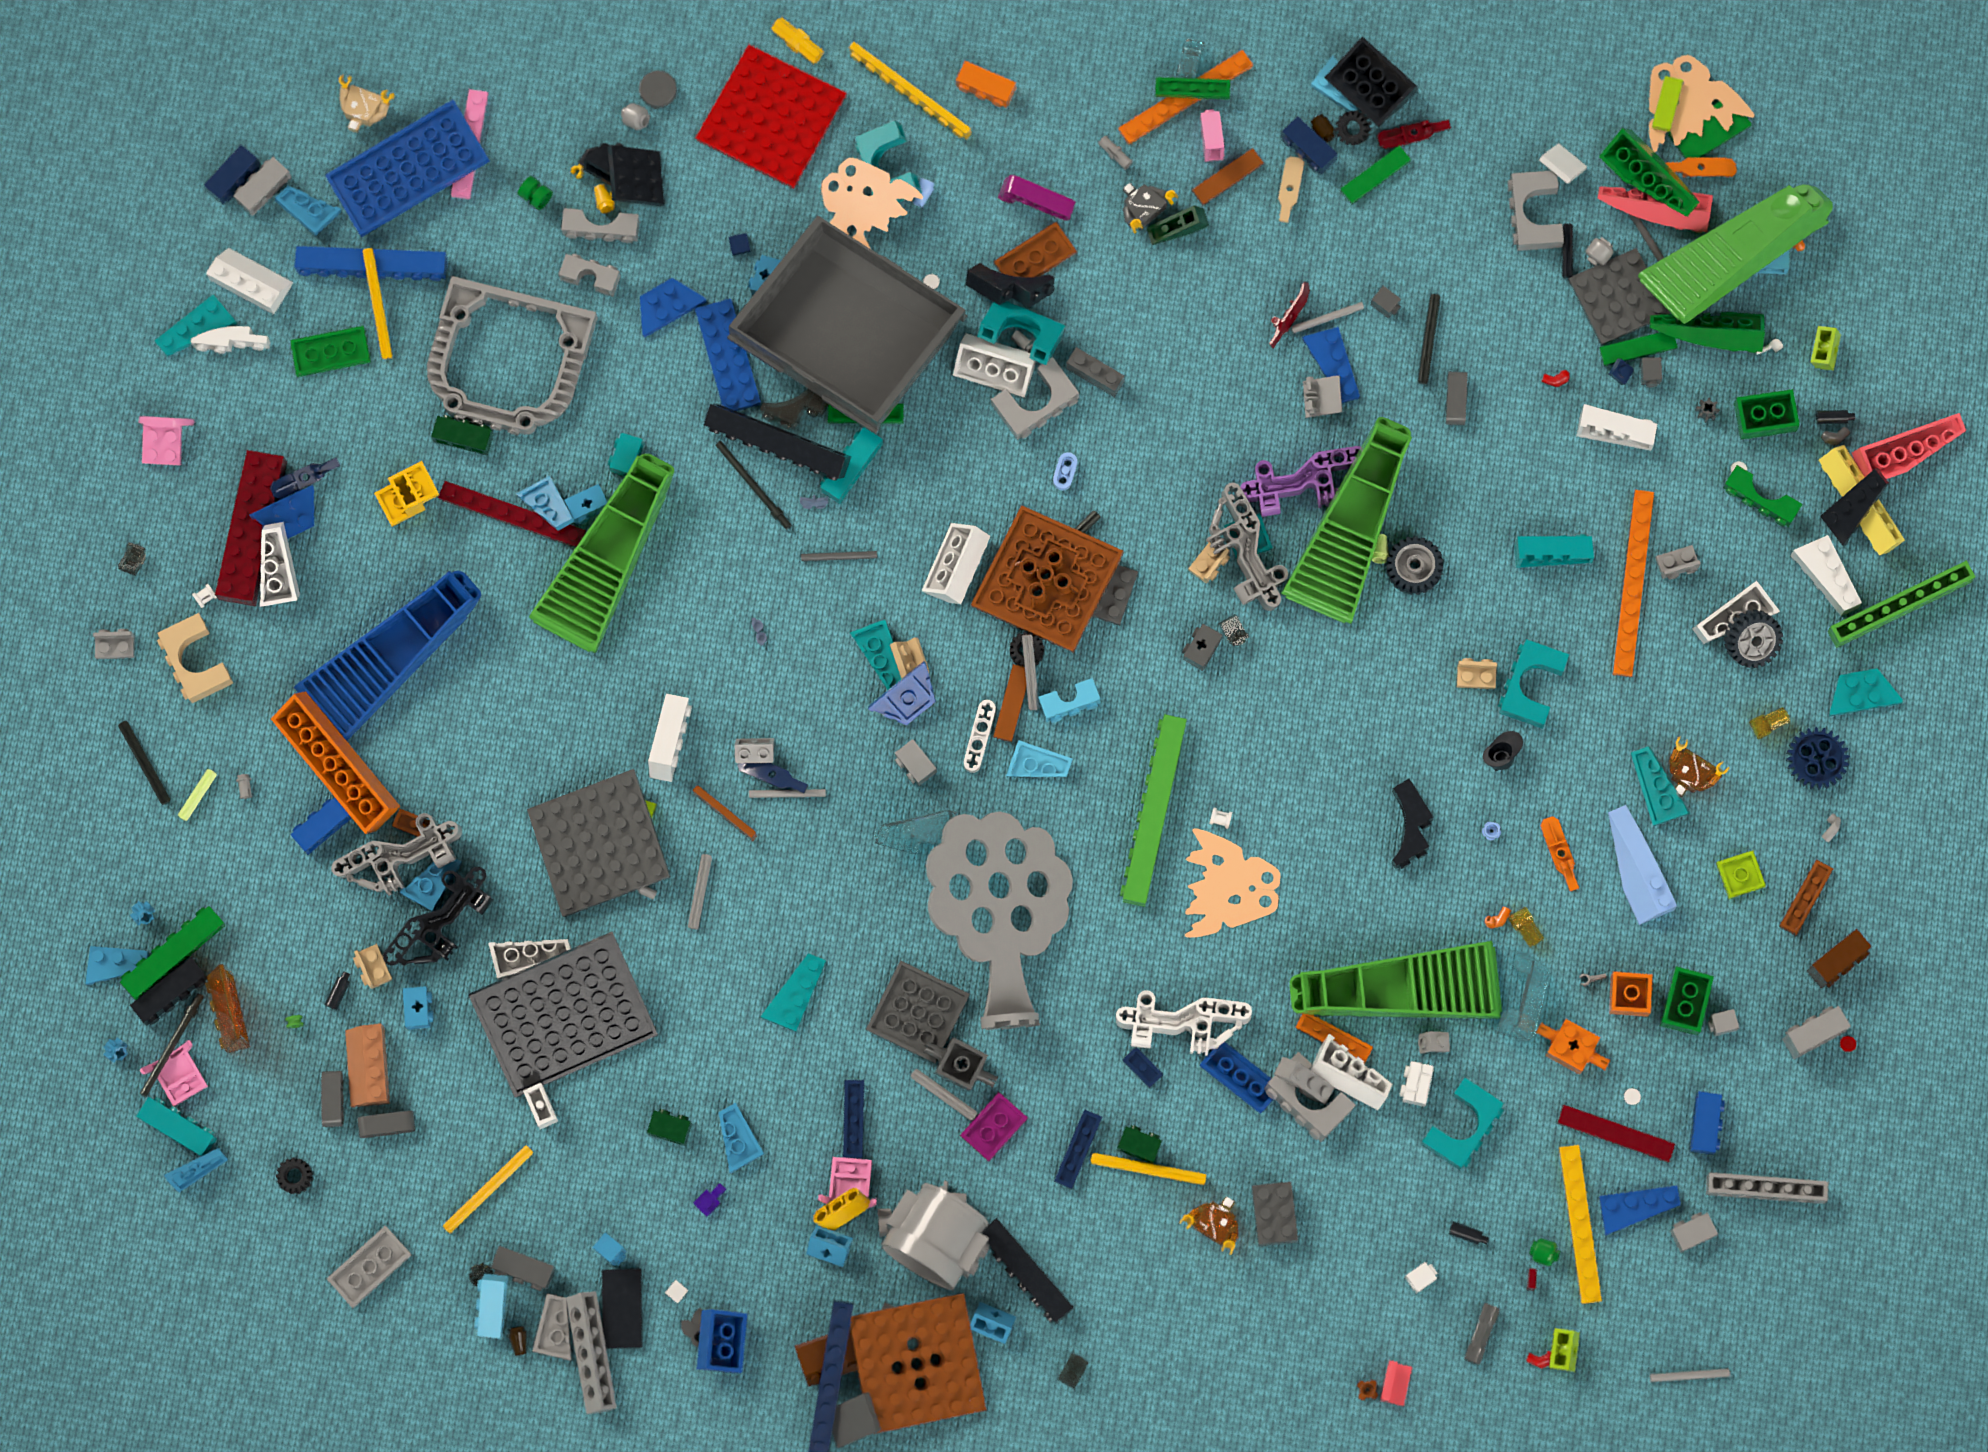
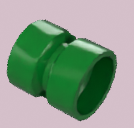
(533, 191)

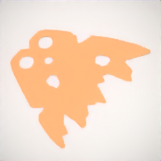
(1694, 101)
(863, 210)
(1227, 880)

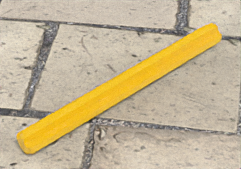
(377, 303)
(1148, 1168)
(488, 1189)

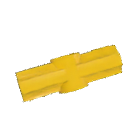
(797, 40)

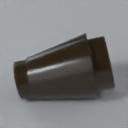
(517, 1338)

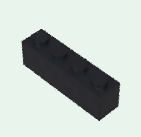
(169, 991)

